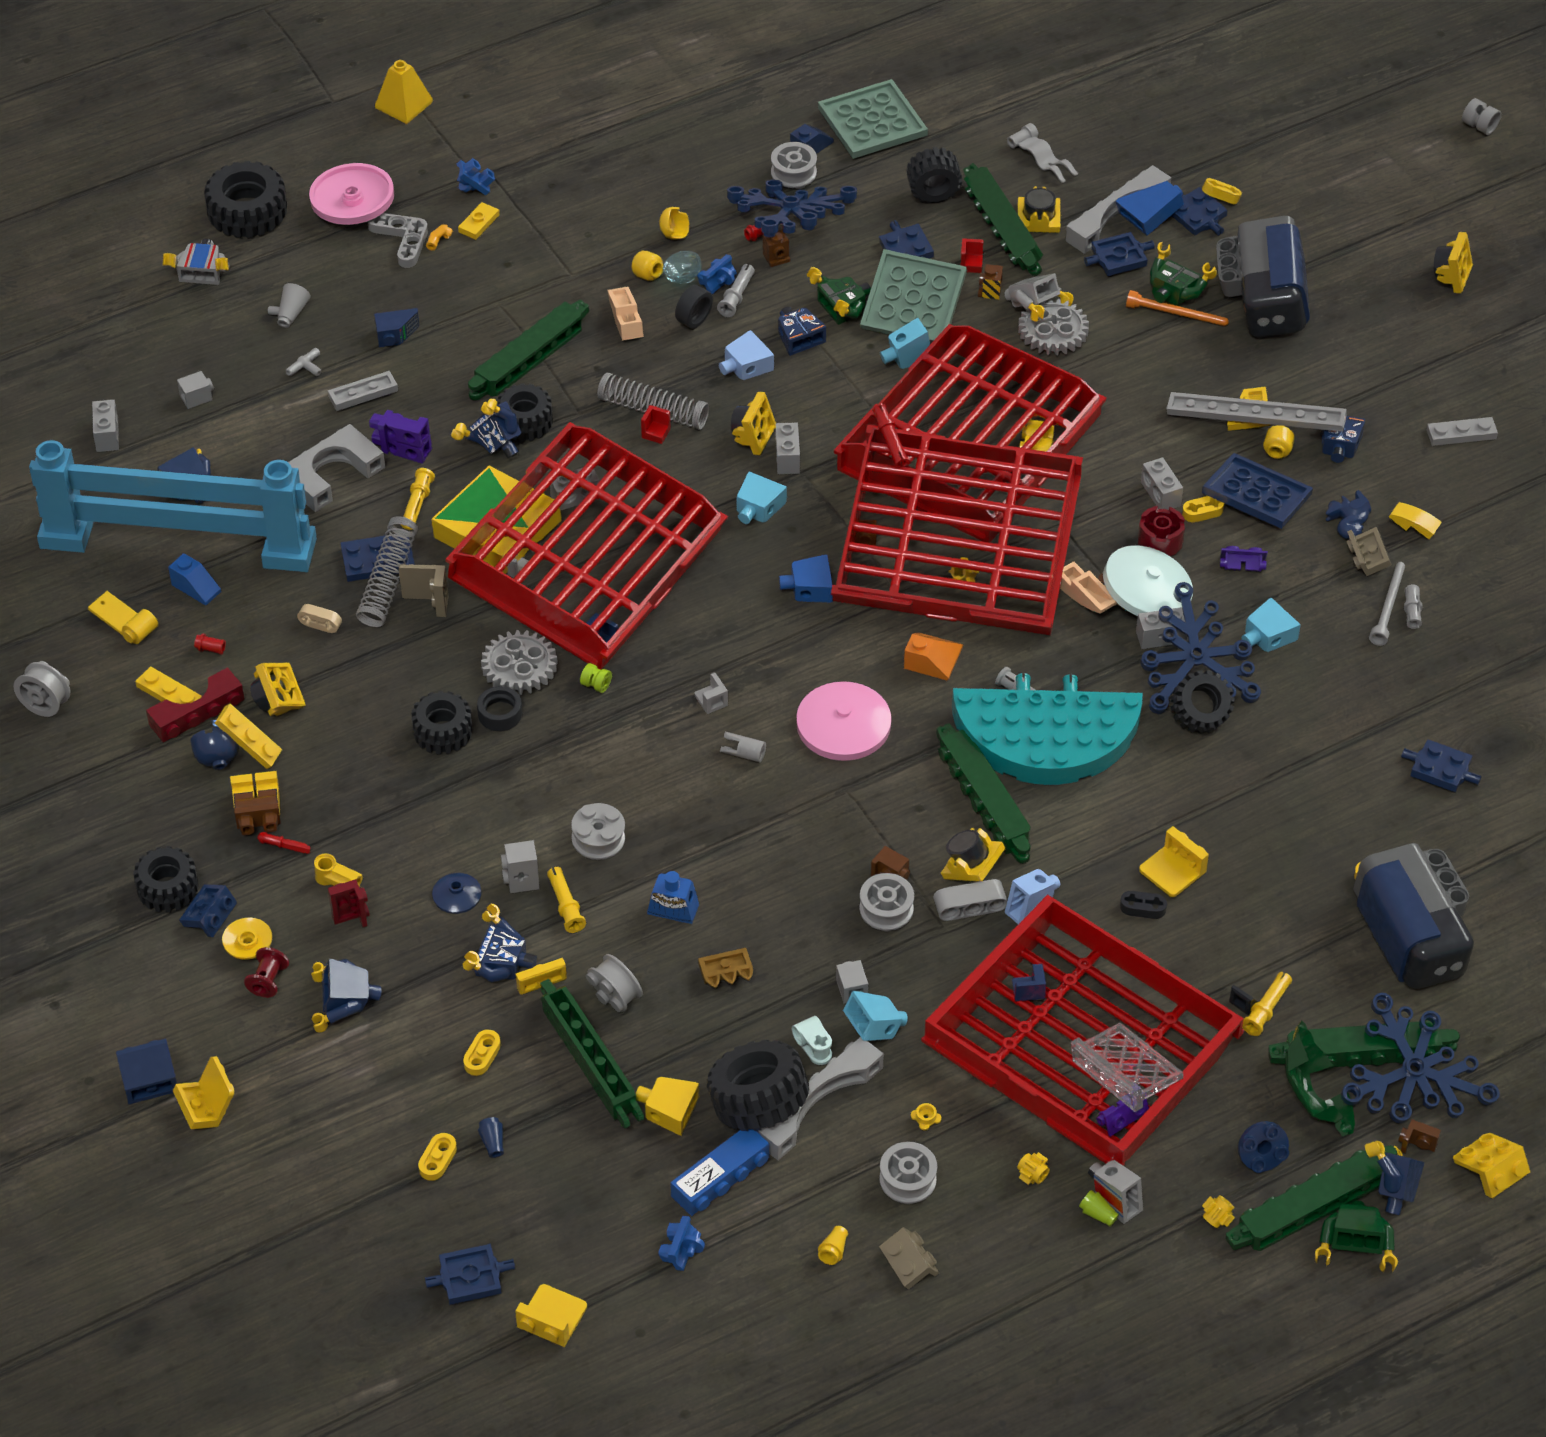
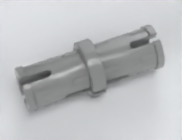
(1413, 606)

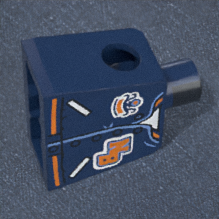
(800, 330)
(1344, 443)

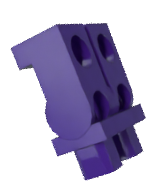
(402, 435)

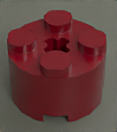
(1162, 530)

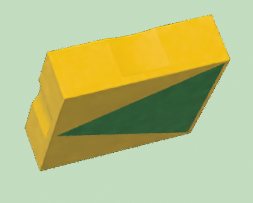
(475, 501)

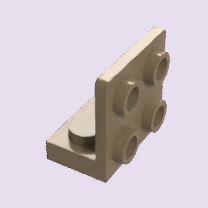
(425, 583)

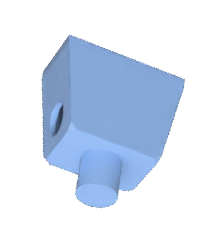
(747, 357)
(1028, 892)

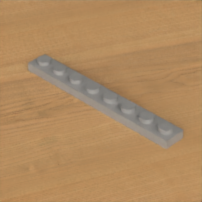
(1257, 411)

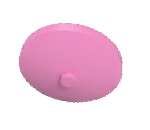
(351, 193)
(843, 721)

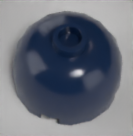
(214, 748)

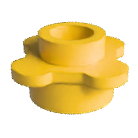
(926, 1110)

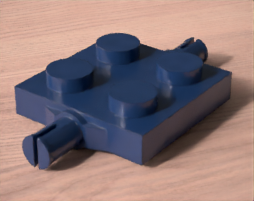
(1200, 213)
(907, 241)
(1119, 253)
(1441, 765)
(470, 1274)

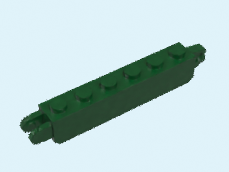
(1004, 218)
(528, 350)
(985, 791)
(1353, 1046)
(590, 1053)
(1307, 1202)

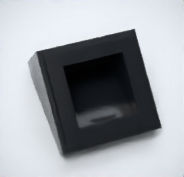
(1241, 999)

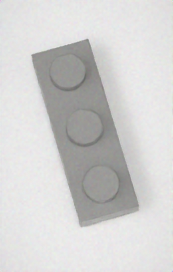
(362, 390)
(1462, 431)

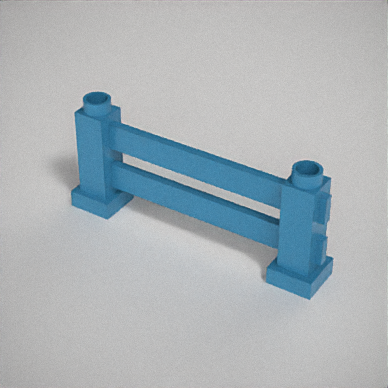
(70, 516)

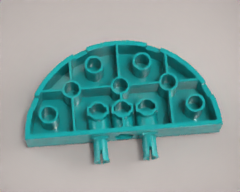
(1048, 733)

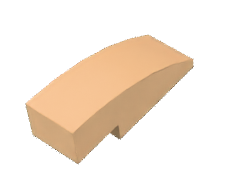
(625, 313)
(1085, 589)

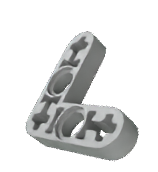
(406, 231)

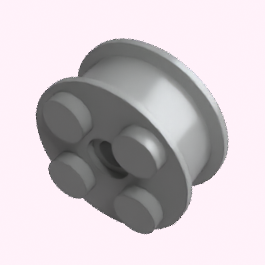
(794, 164)
(42, 689)
(598, 831)
(886, 901)
(614, 983)
(908, 1172)

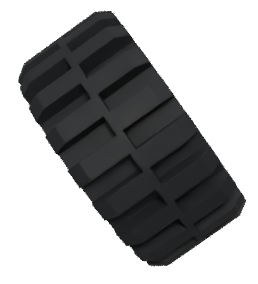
(240, 182)
(757, 1085)

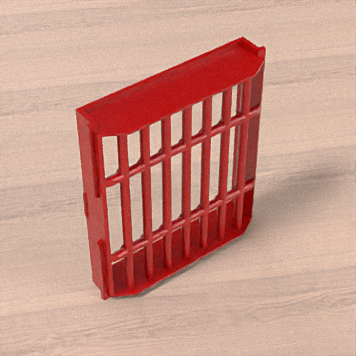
(994, 356)
(1006, 458)
(547, 616)
(990, 1069)

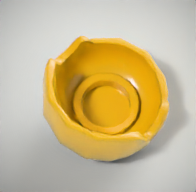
(674, 223)

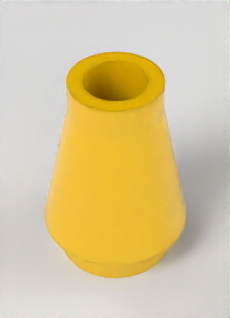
(832, 1248)

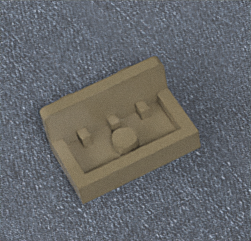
(1369, 551)
(908, 1257)

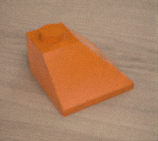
(931, 655)

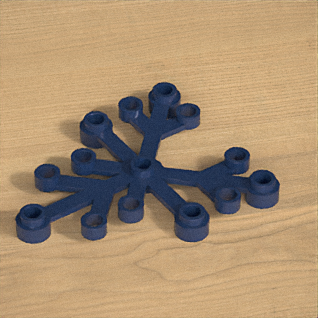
(796, 204)
(1191, 629)
(1443, 1078)

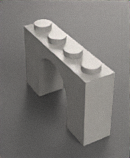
(343, 446)

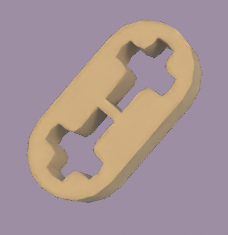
(319, 618)

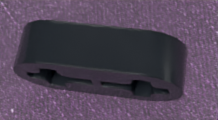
(1143, 904)

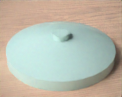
(1143, 579)

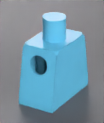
(906, 344)
(759, 498)
(1271, 627)
(874, 1016)

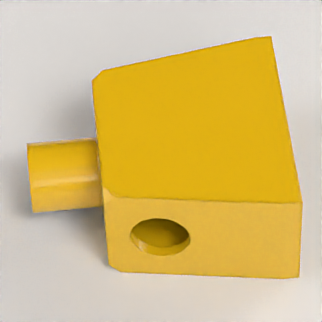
(669, 1102)

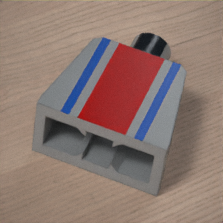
(1119, 1188)

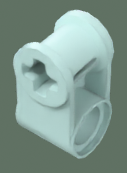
(813, 1040)

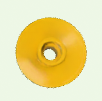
(246, 931)

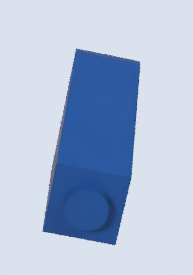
(1150, 206)

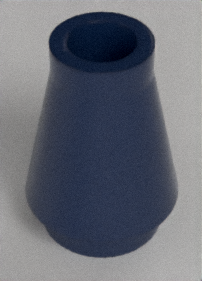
(492, 1136)

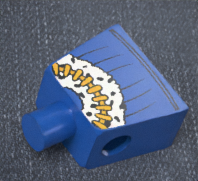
(673, 898)

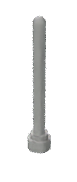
(1380, 634)

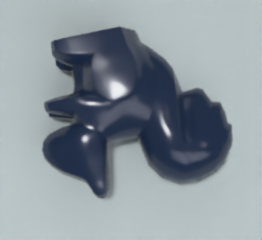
(1352, 514)

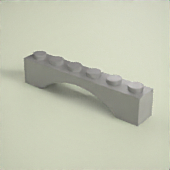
(1089, 225)
(853, 1066)

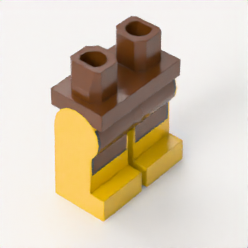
(258, 810)

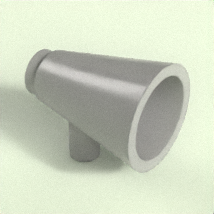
(292, 302)

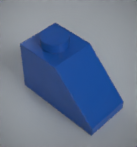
(193, 579)

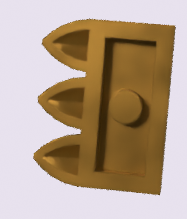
(726, 967)

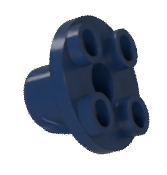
(1263, 1146)

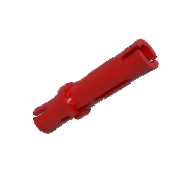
(887, 428)

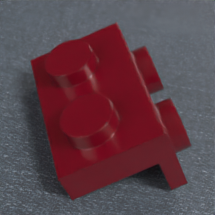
(348, 902)

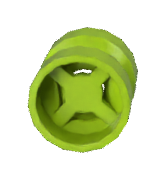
(595, 677)

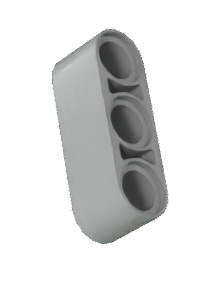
(970, 900)

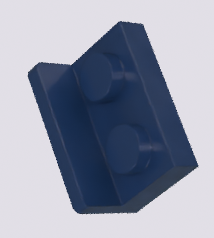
(209, 909)

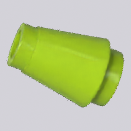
(1098, 1208)

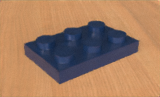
(361, 555)

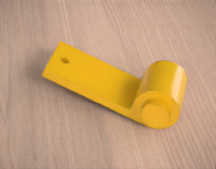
(123, 619)

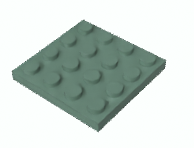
(872, 118)
(912, 289)

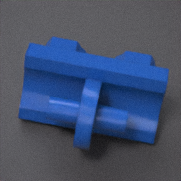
(471, 177)
(720, 273)
(684, 1245)

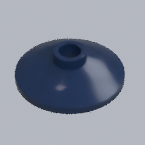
(456, 900)

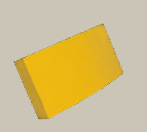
(1408, 515)

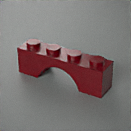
(172, 718)

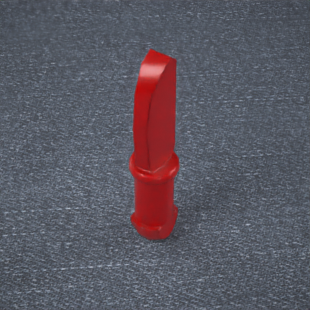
(263, 838)

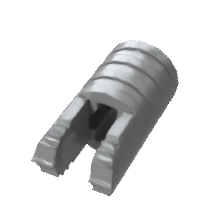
(747, 748)

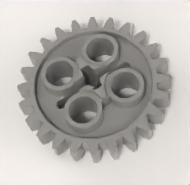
(1058, 330)
(519, 661)

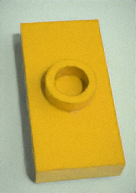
(478, 220)
(531, 978)

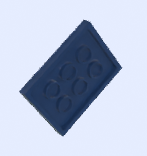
(1257, 490)

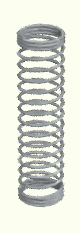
(610, 390)
(398, 533)

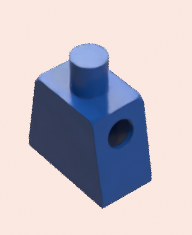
(809, 580)

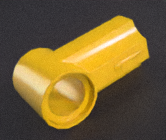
(332, 873)

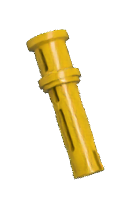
(419, 491)
(568, 906)
(1262, 1011)

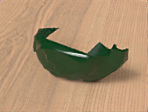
(1305, 1058)

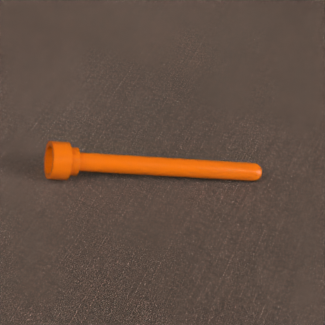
(1136, 300)

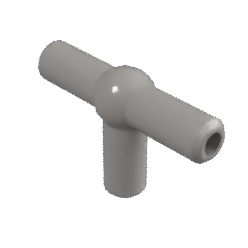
(305, 362)

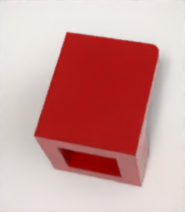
(972, 255)
(655, 424)

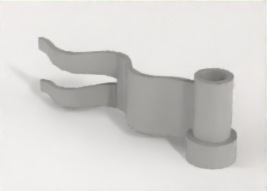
(1041, 150)

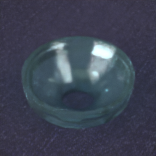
(682, 263)

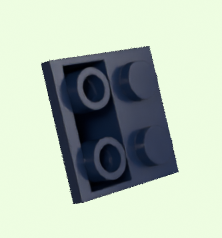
(146, 1071)

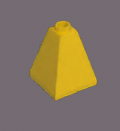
(403, 93)

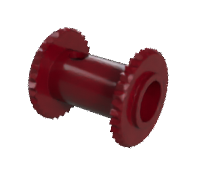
(262, 981)

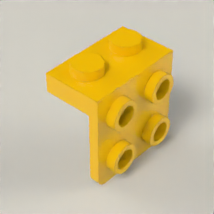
(1176, 863)
(207, 1100)
(1496, 1161)
(551, 1314)

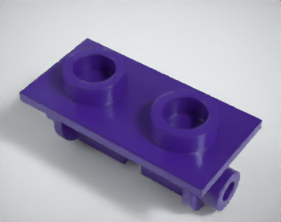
(1233, 556)
(1119, 1117)

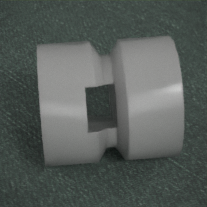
(1481, 116)

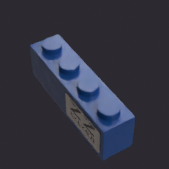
(719, 1170)

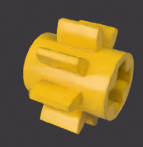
(963, 574)
(1033, 1168)
(1218, 1211)

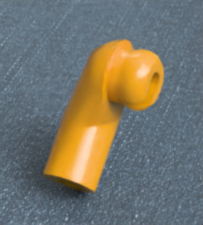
(442, 230)

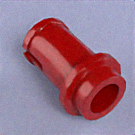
(752, 233)
(211, 644)

